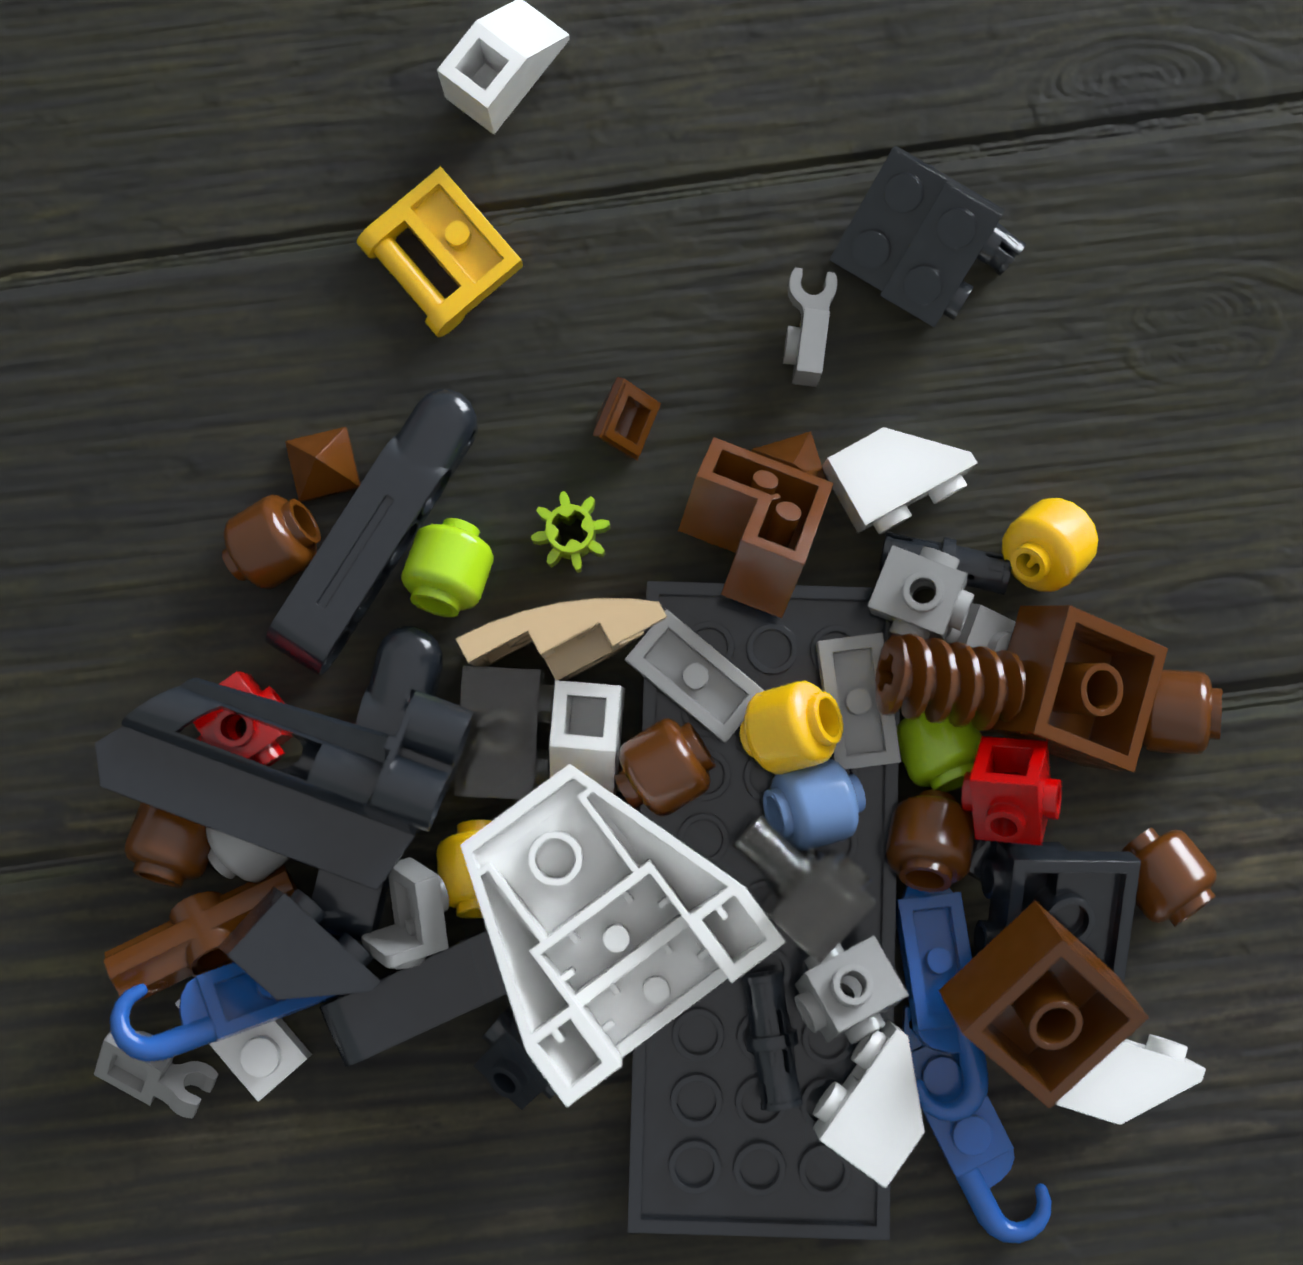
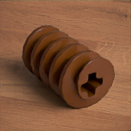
(948, 682)

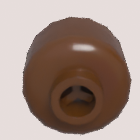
(270, 541)
(1184, 714)
(664, 767)
(930, 841)
(166, 847)
(1172, 876)

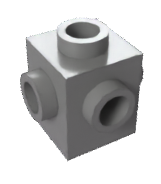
(905, 576)
(865, 978)

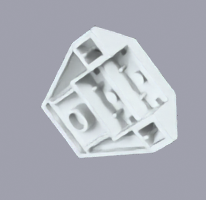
(604, 926)

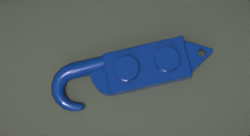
(932, 951)
(209, 1010)
(974, 1146)

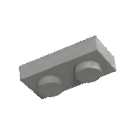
(848, 675)
(694, 676)

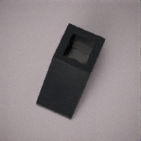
(293, 954)

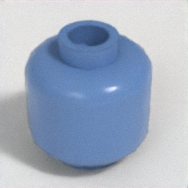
(815, 805)

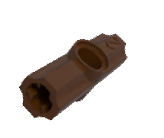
(190, 939)

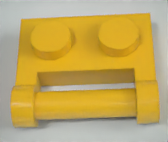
(457, 240)

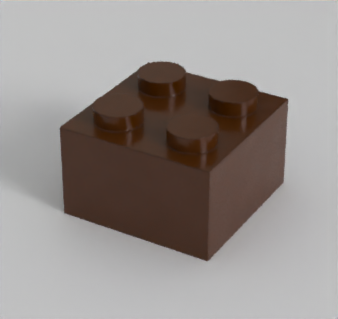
(1083, 686)
(1042, 1005)

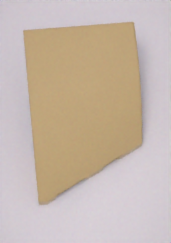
(566, 634)

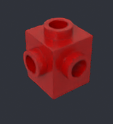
(224, 728)
(1007, 803)

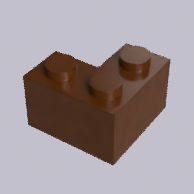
(759, 513)

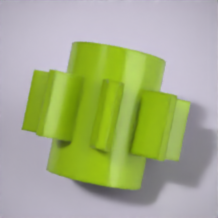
(568, 514)

